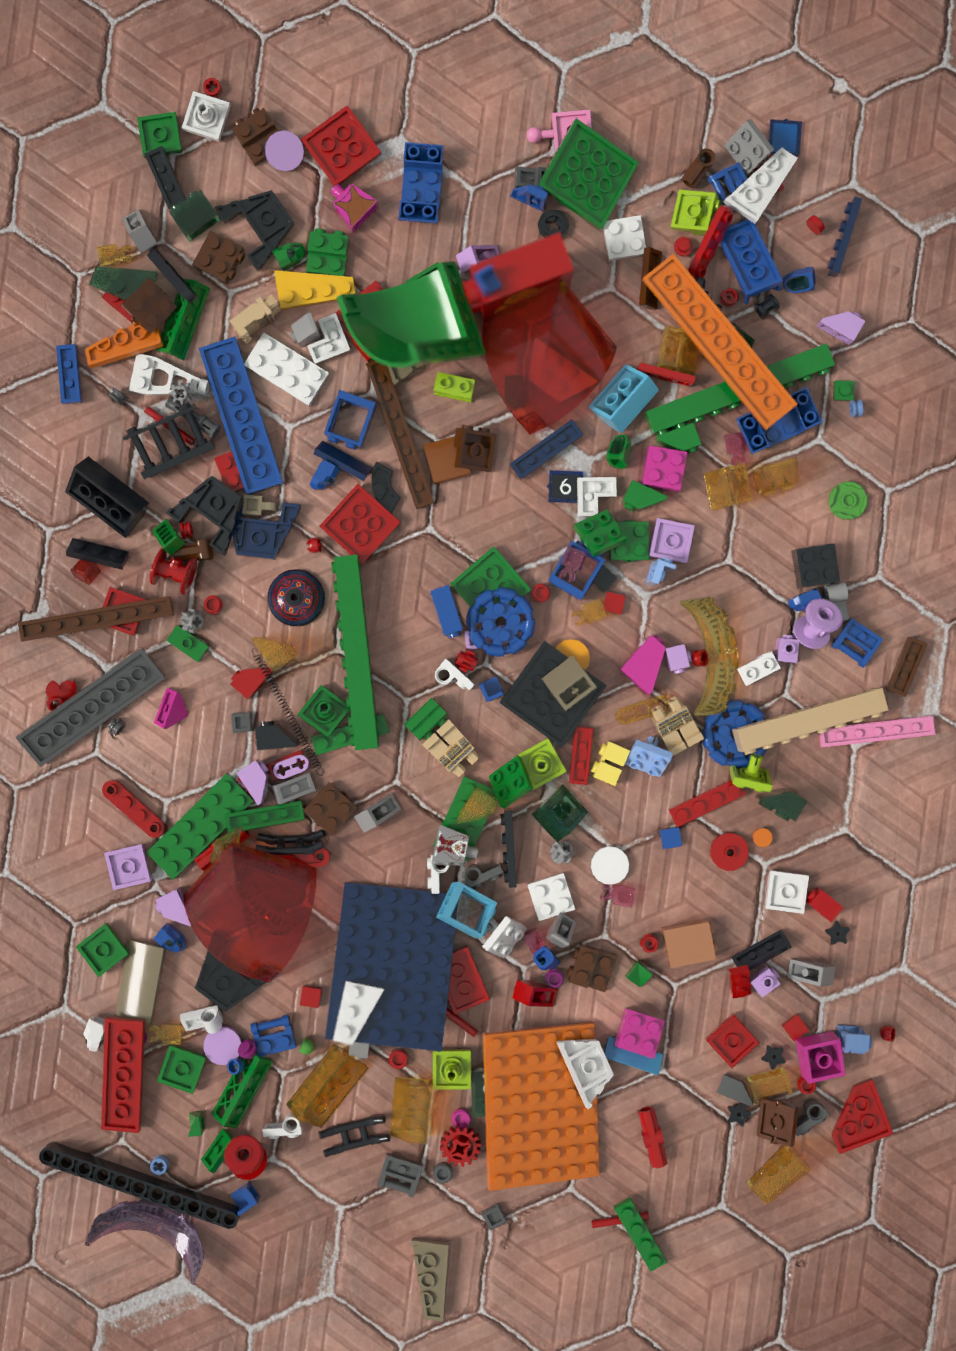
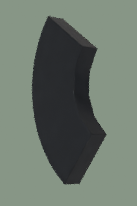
(383, 487)

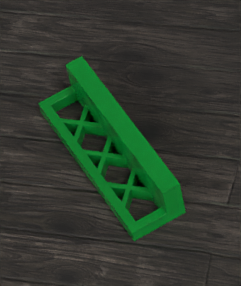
(185, 321)
(243, 1092)

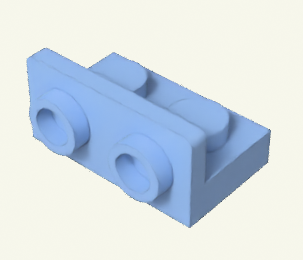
(656, 573)

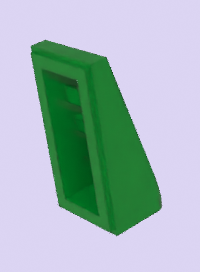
(168, 544)

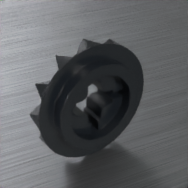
(550, 217)

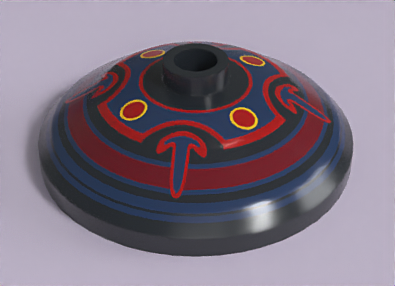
(309, 602)

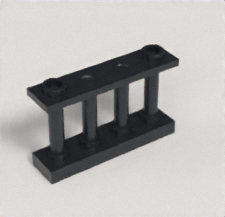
(185, 452)

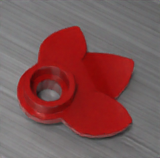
(59, 692)

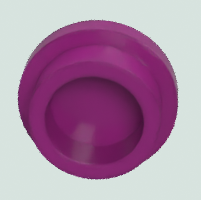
(554, 978)
(247, 1049)

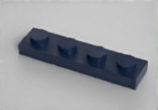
(841, 244)
(546, 449)

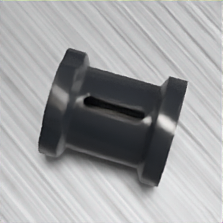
(766, 306)

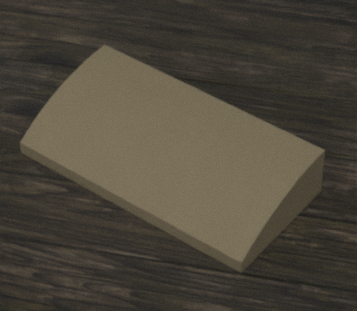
(141, 980)

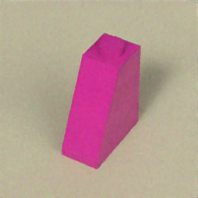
(645, 663)

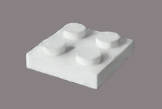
(624, 238)
(786, 891)
(551, 896)

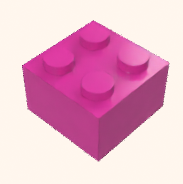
(663, 469)
(639, 1033)
(820, 1057)

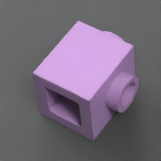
(786, 649)
(677, 658)
(764, 980)

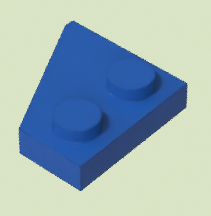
(532, 196)

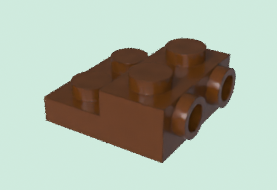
(254, 134)
(219, 257)
(474, 448)
(591, 967)

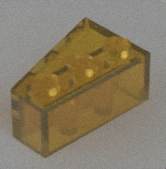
(778, 1174)

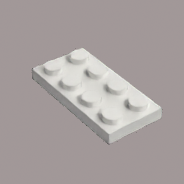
(286, 369)

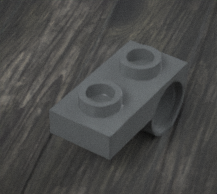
(491, 873)
(809, 1119)

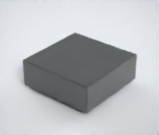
(241, 722)
(494, 1216)

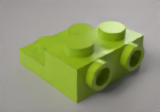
(694, 211)

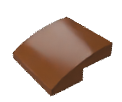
(441, 461)

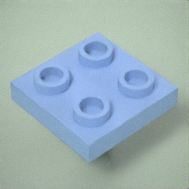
(648, 757)

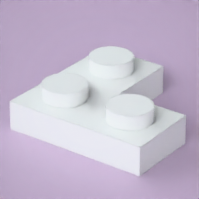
(334, 340)
(590, 489)

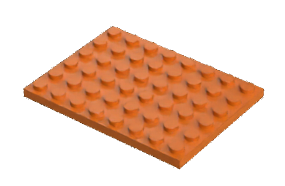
(534, 1110)

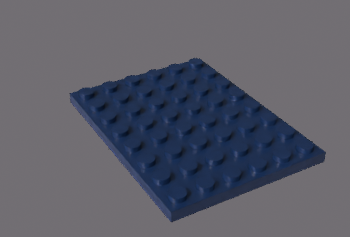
(396, 945)

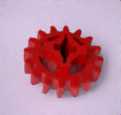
(460, 1153)

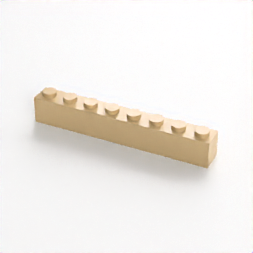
(810, 719)

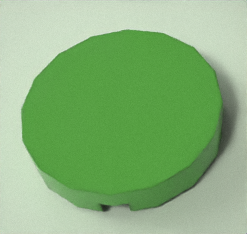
(847, 500)

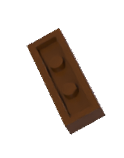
(651, 260)
(906, 666)

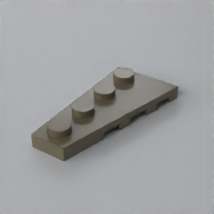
(432, 1268)

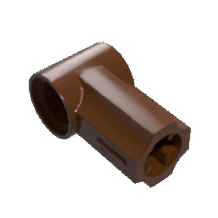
(698, 168)
(199, 550)

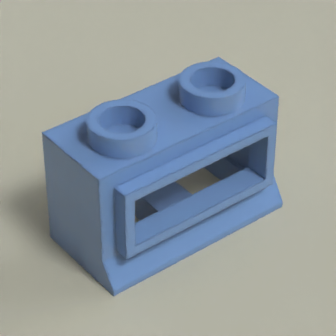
(854, 1039)

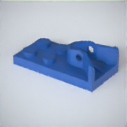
(750, 259)

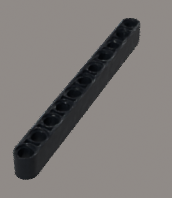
(130, 1186)

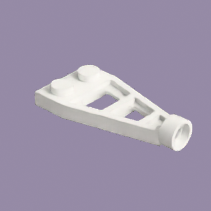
(143, 376)

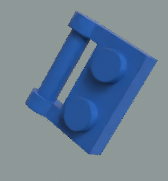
(733, 178)
(860, 637)
(275, 1041)

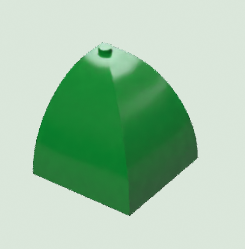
(415, 321)

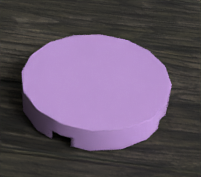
(284, 151)
(222, 1045)

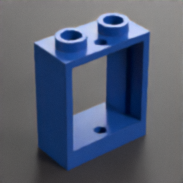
(356, 401)
(568, 588)
(446, 611)

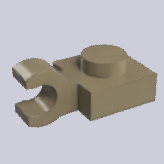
(255, 505)

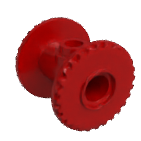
(174, 569)
(238, 1149)

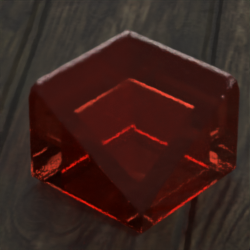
(85, 571)

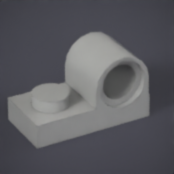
(837, 594)
(293, 788)

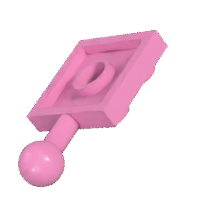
(560, 123)

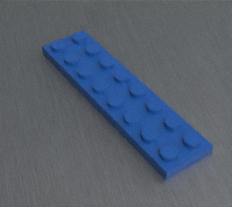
(241, 415)

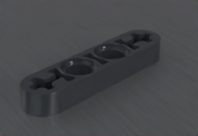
(172, 275)

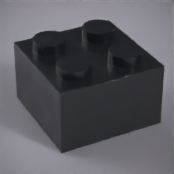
(815, 565)

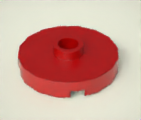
(719, 851)

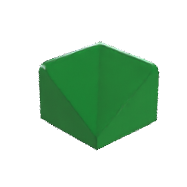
(638, 974)
(196, 1123)

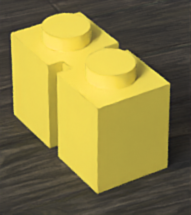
(606, 771)

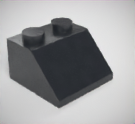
(274, 736)

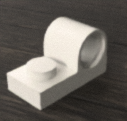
(462, 681)

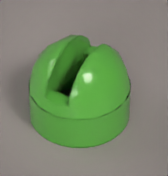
(307, 1046)

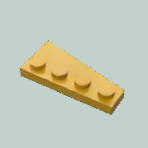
(308, 289)

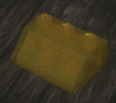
(411, 1109)

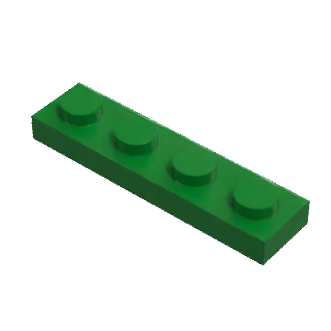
(341, 737)
(265, 817)
(640, 1234)

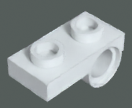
(758, 668)
(434, 880)
(208, 1017)
(275, 1130)

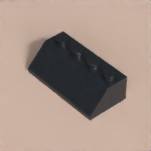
(106, 496)

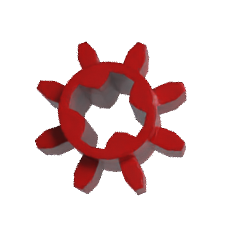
(466, 660)

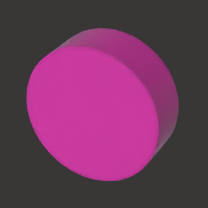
(461, 1116)

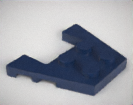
(263, 537)

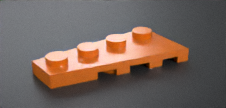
(122, 345)

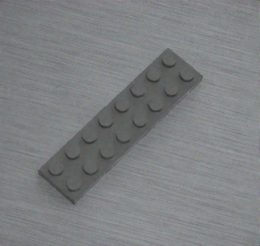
(90, 707)

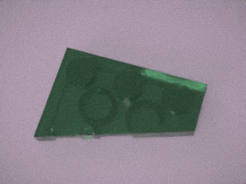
(120, 281)

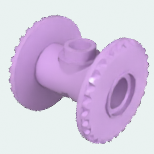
(820, 620)

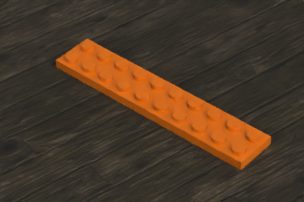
(719, 342)

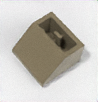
(569, 682)

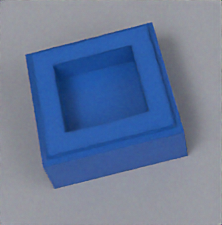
(670, 837)

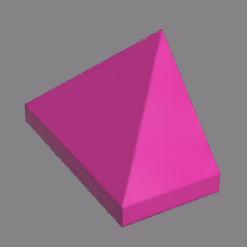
(171, 709)

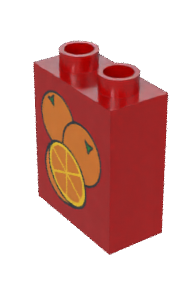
(520, 274)

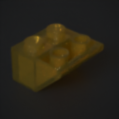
(677, 351)
(728, 487)

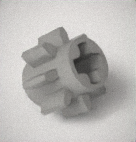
(176, 391)
(191, 620)
(561, 852)

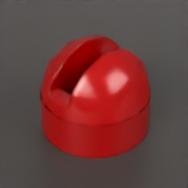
(315, 545)
(888, 1033)

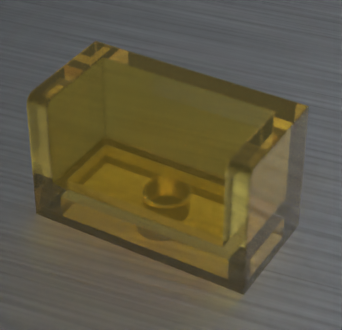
(768, 1084)

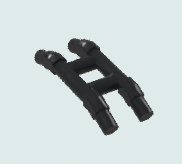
(298, 839)
(343, 1130)

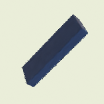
(343, 460)

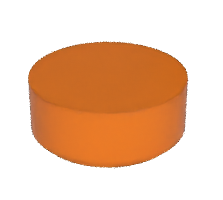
(762, 837)

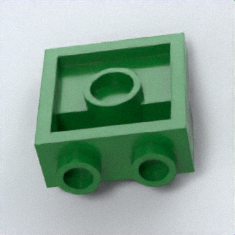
(327, 253)

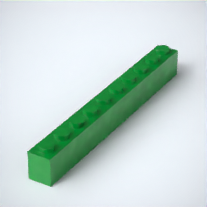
(721, 396)
(356, 651)

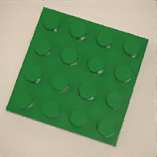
(588, 174)

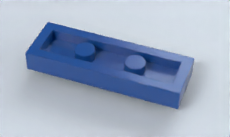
(69, 374)

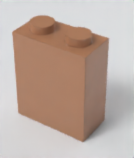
(689, 943)

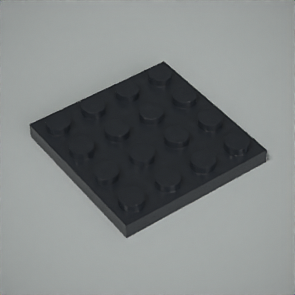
(537, 705)

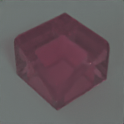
(533, 940)

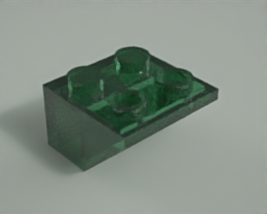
(194, 215)
(785, 802)

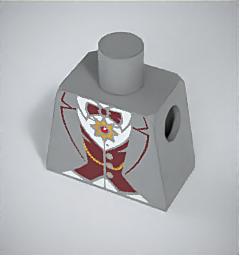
(452, 848)

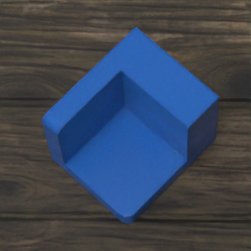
(487, 281)
(491, 689)
(245, 1197)

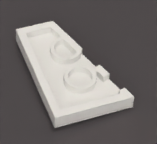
(354, 1010)

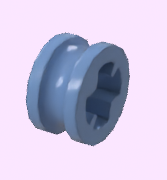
(856, 408)
(159, 1171)

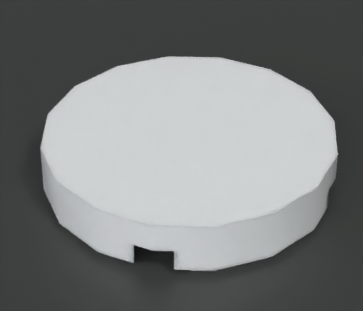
(609, 865)

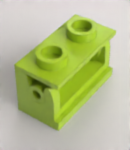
(454, 387)

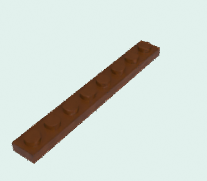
(400, 434)
(96, 618)

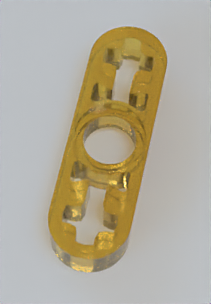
(626, 709)

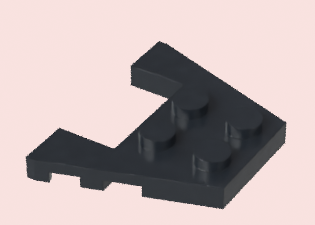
(265, 217)
(217, 504)
(223, 984)

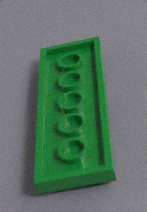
(199, 826)

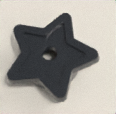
(837, 938)
(773, 1061)
(738, 1109)

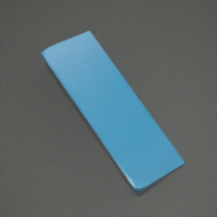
(632, 1059)

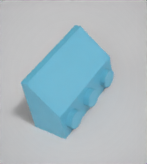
(623, 398)

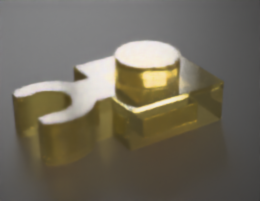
(110, 255)
(592, 611)
(169, 1033)

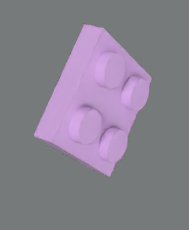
(671, 540)
(128, 866)

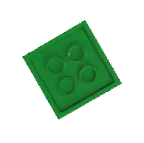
(488, 573)

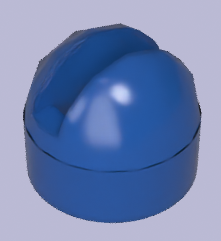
(234, 1062)

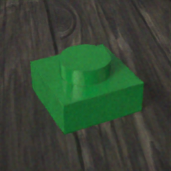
(843, 390)

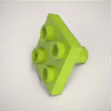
(542, 763)
(752, 776)
(452, 1069)

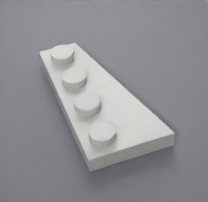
(757, 191)

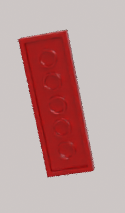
(123, 1074)

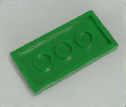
(470, 828)

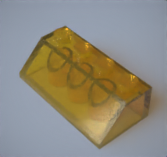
(326, 1086)

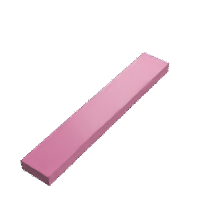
(878, 731)

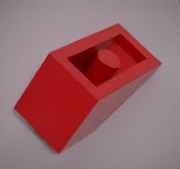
(249, 681)
(823, 904)
(534, 993)

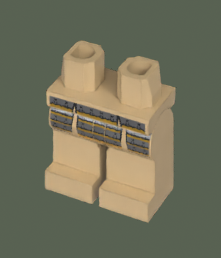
(255, 317)
(675, 719)
(451, 754)

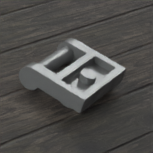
(401, 1169)

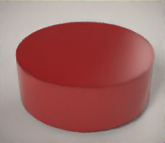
(815, 225)
(398, 1058)

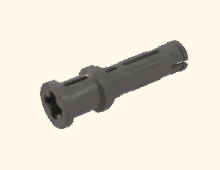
(202, 420)

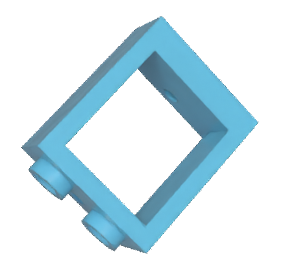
(450, 902)

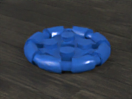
(512, 624)
(724, 731)

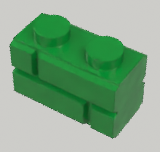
(426, 719)

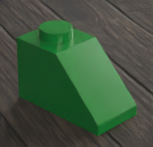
(681, 439)
(641, 497)

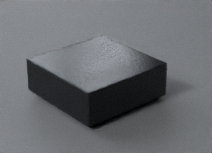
(604, 579)

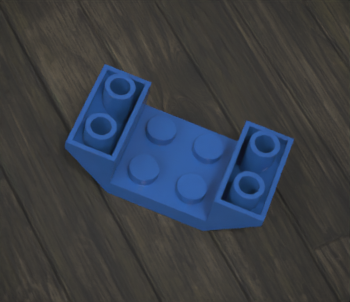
(421, 183)
(795, 422)

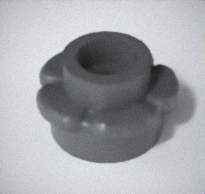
(116, 726)

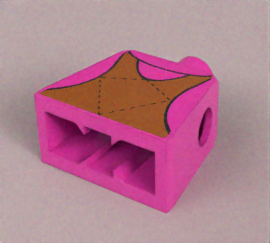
(353, 205)

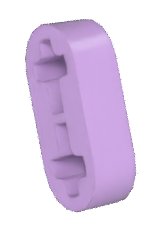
(293, 770)

